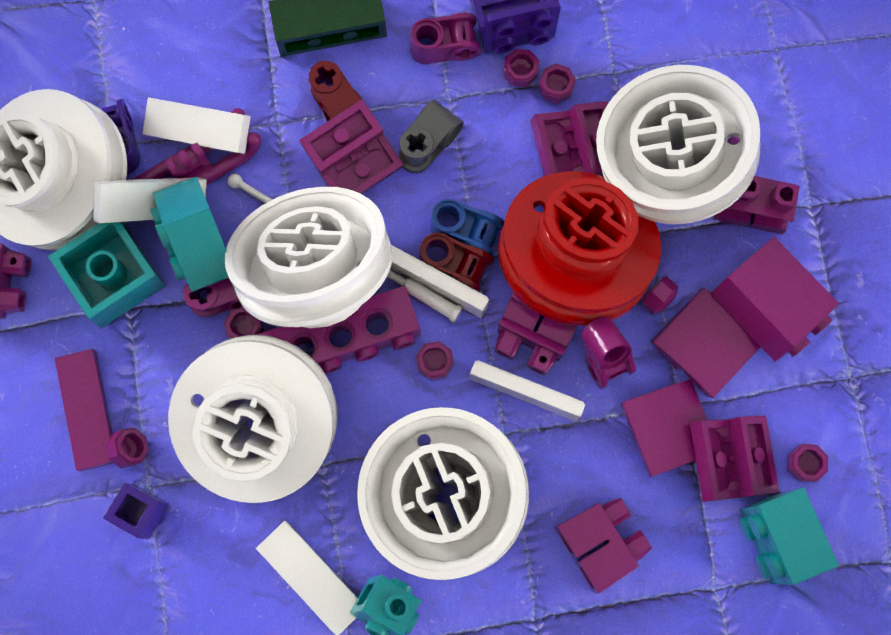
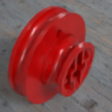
(580, 254)

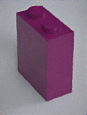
(776, 300)

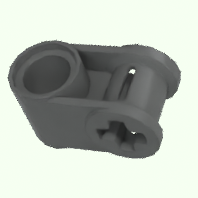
(430, 132)

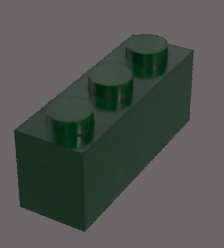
(324, 24)

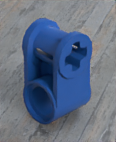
(469, 225)

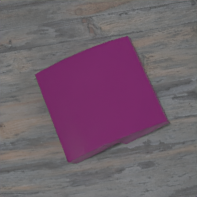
(569, 138)
(352, 150)
(705, 343)
(662, 426)
(734, 458)

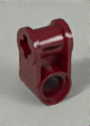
(334, 98)
(458, 259)

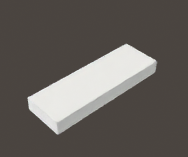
(196, 124)
(130, 198)
(439, 282)
(526, 390)
(309, 577)

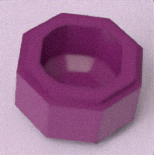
(521, 68)
(556, 83)
(660, 296)
(242, 323)
(434, 360)
(127, 447)
(807, 463)

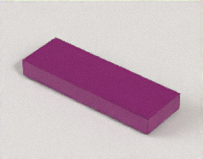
(85, 408)

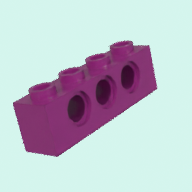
(391, 306)

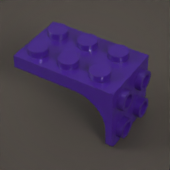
(515, 23)

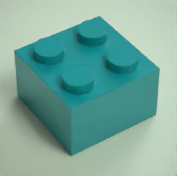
(190, 234)
(106, 271)
(787, 537)

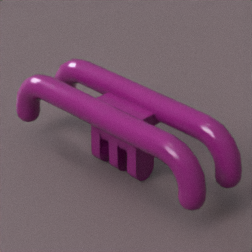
(193, 162)

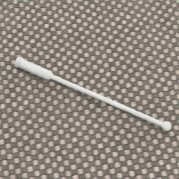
(413, 287)

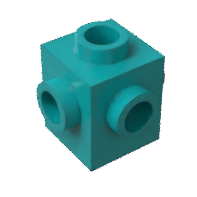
(386, 607)

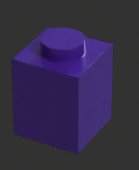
(136, 511)

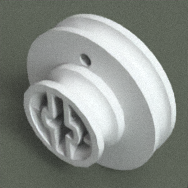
(670, 146)
(49, 163)
(309, 257)
(277, 390)
(401, 485)

